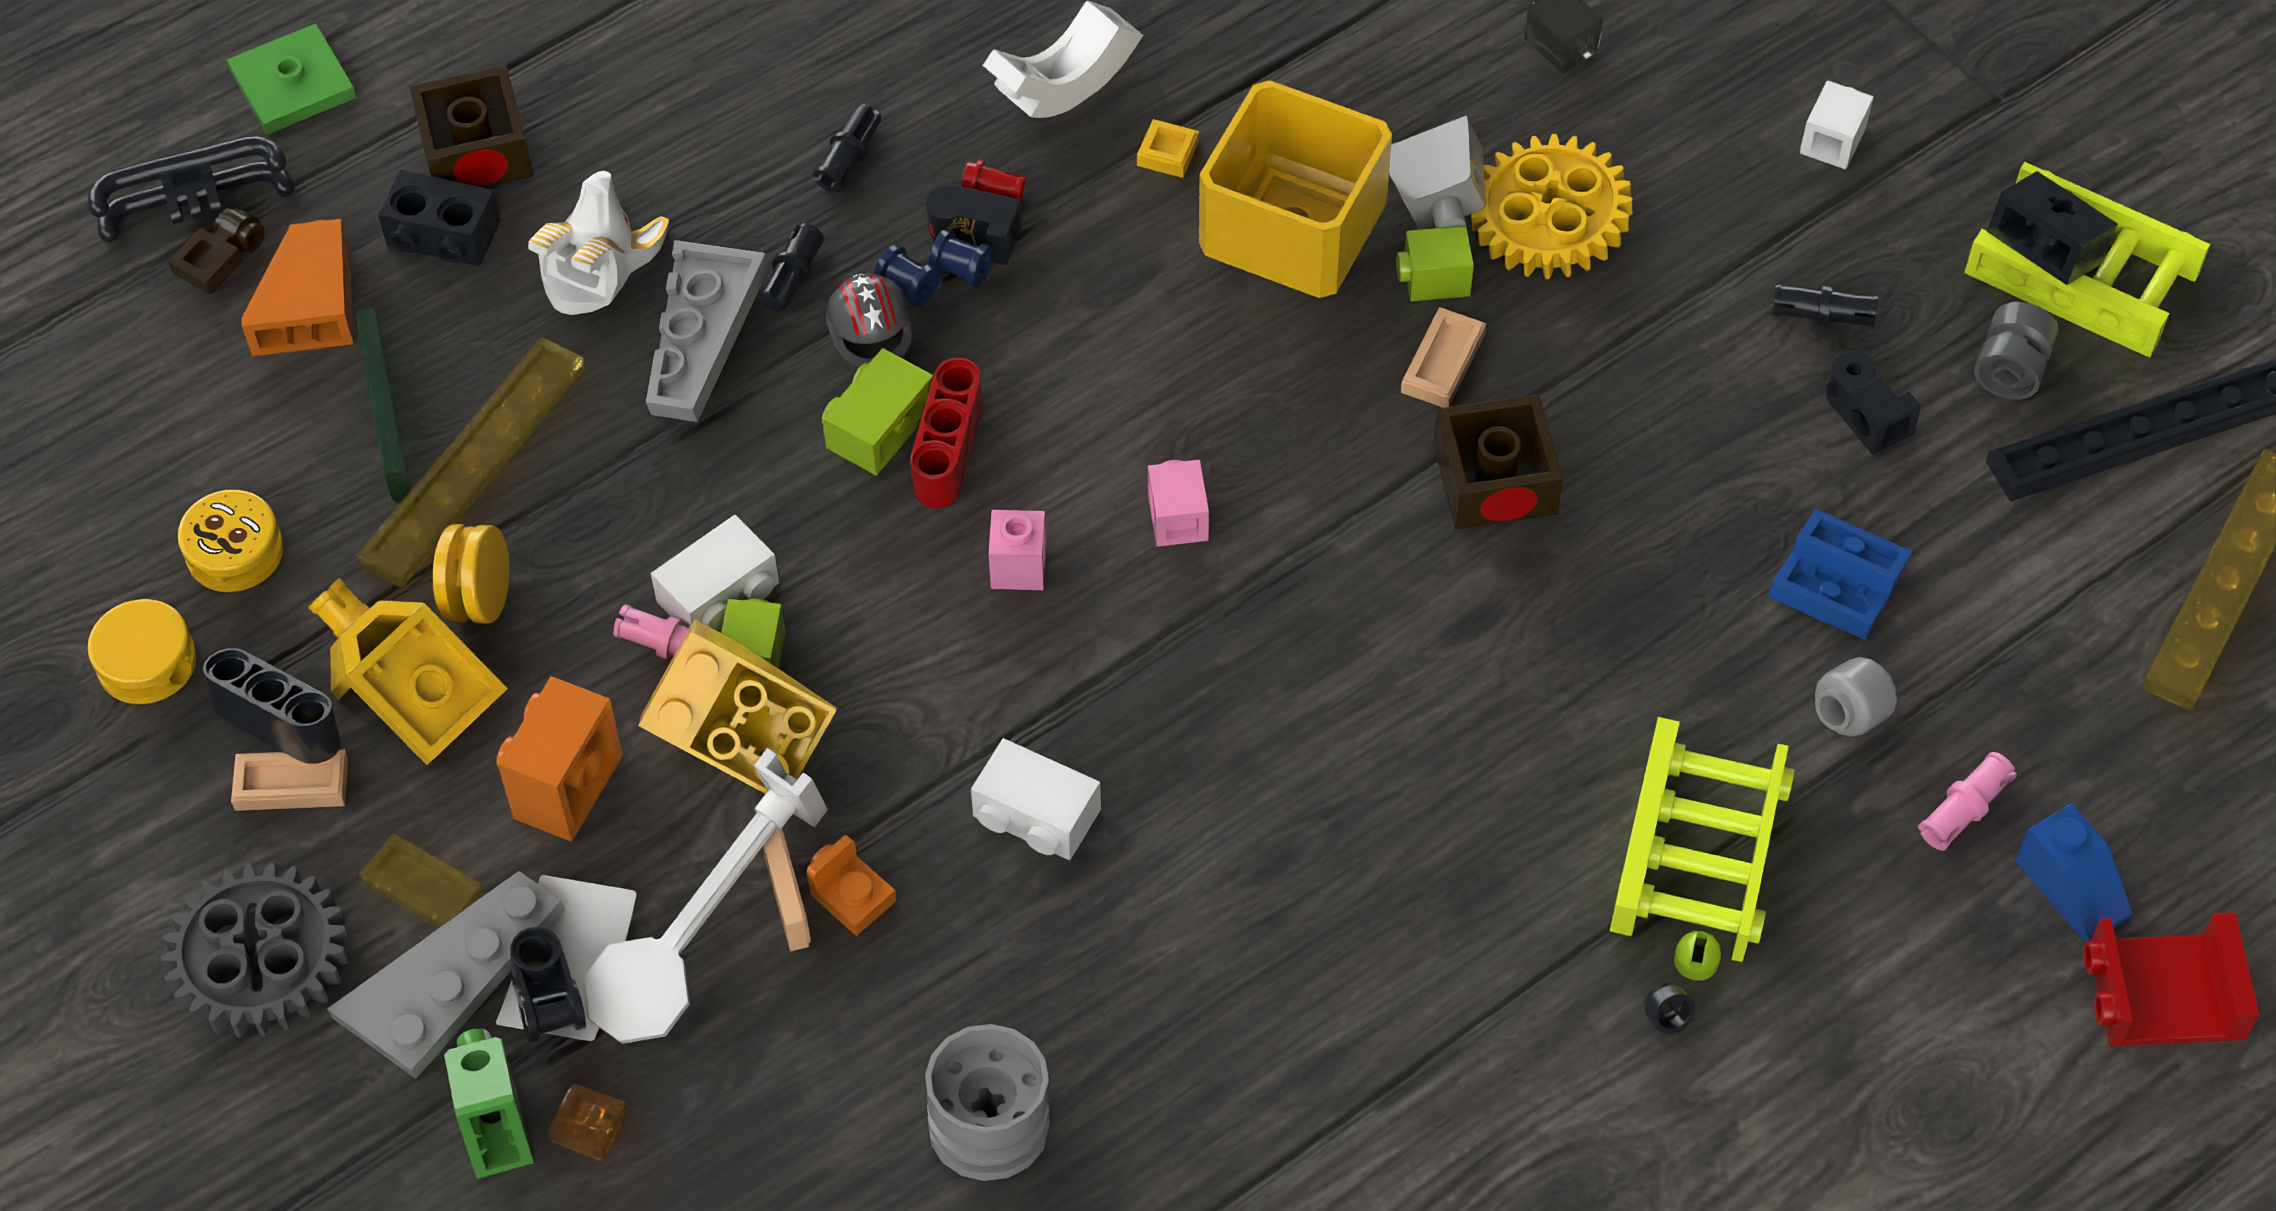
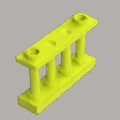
(2092, 300)
(1650, 851)

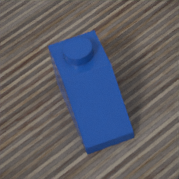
(2074, 871)

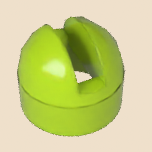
(1684, 952)

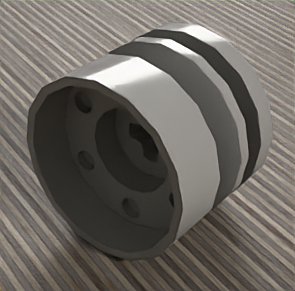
(980, 1075)

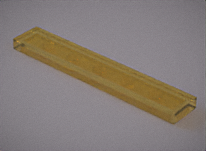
(470, 462)
(2219, 592)

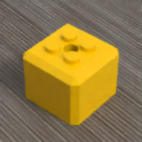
(1294, 188)

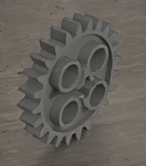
(203, 958)

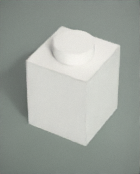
(1836, 124)

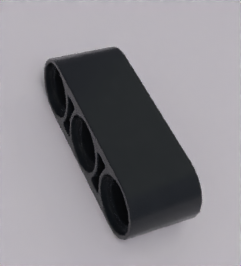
(272, 705)

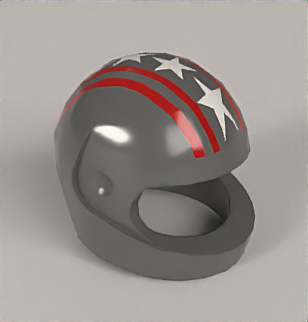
(867, 312)

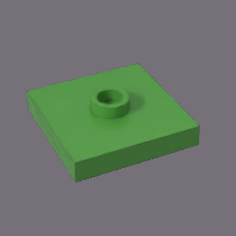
(291, 79)

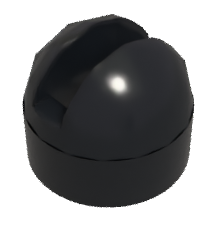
(1678, 1000)

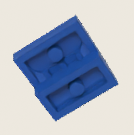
(1840, 574)

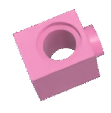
(1178, 502)
(1017, 549)

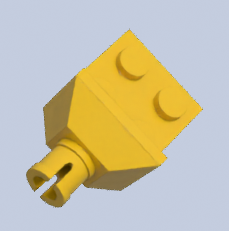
(406, 668)

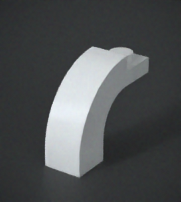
(1069, 69)

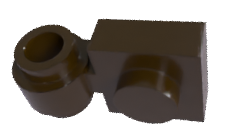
(211, 258)

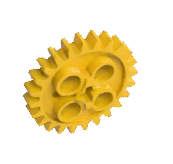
(1545, 192)

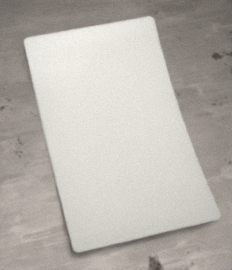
(591, 921)

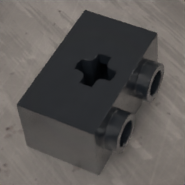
(2052, 227)

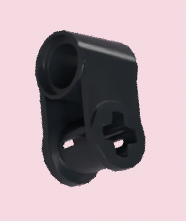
(544, 993)

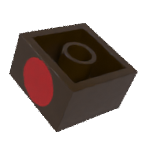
(472, 128)
(1497, 461)

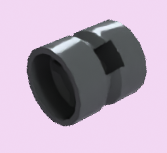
(2016, 350)

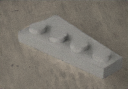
(701, 322)
(441, 982)

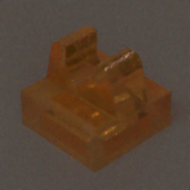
(587, 1121)

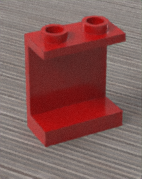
(2172, 985)

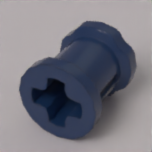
(961, 258)
(914, 278)

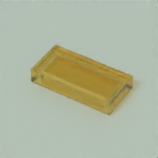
(420, 882)

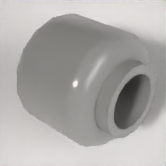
(1855, 697)

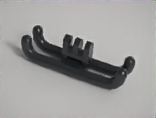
(187, 181)

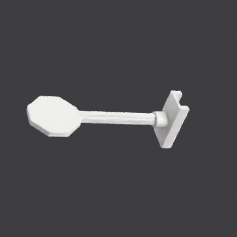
(641, 984)

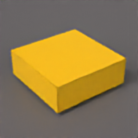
(1167, 148)

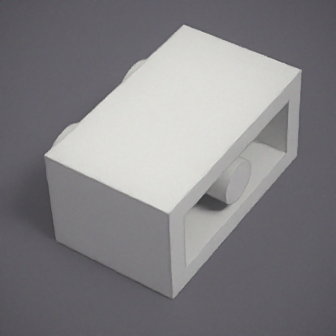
(715, 568)
(1035, 800)

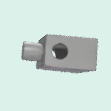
(1440, 174)

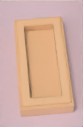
(1443, 358)
(283, 782)
(786, 891)

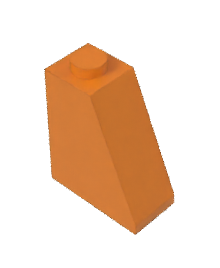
(304, 293)

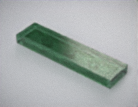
(383, 405)

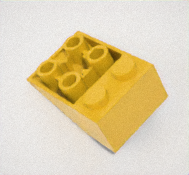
(733, 706)

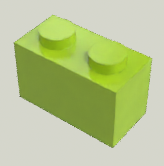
(877, 411)

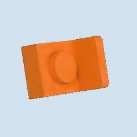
(848, 886)

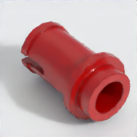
(993, 180)

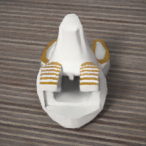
(594, 249)

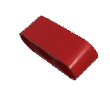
(946, 452)

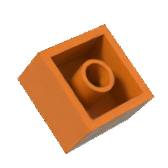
(560, 758)

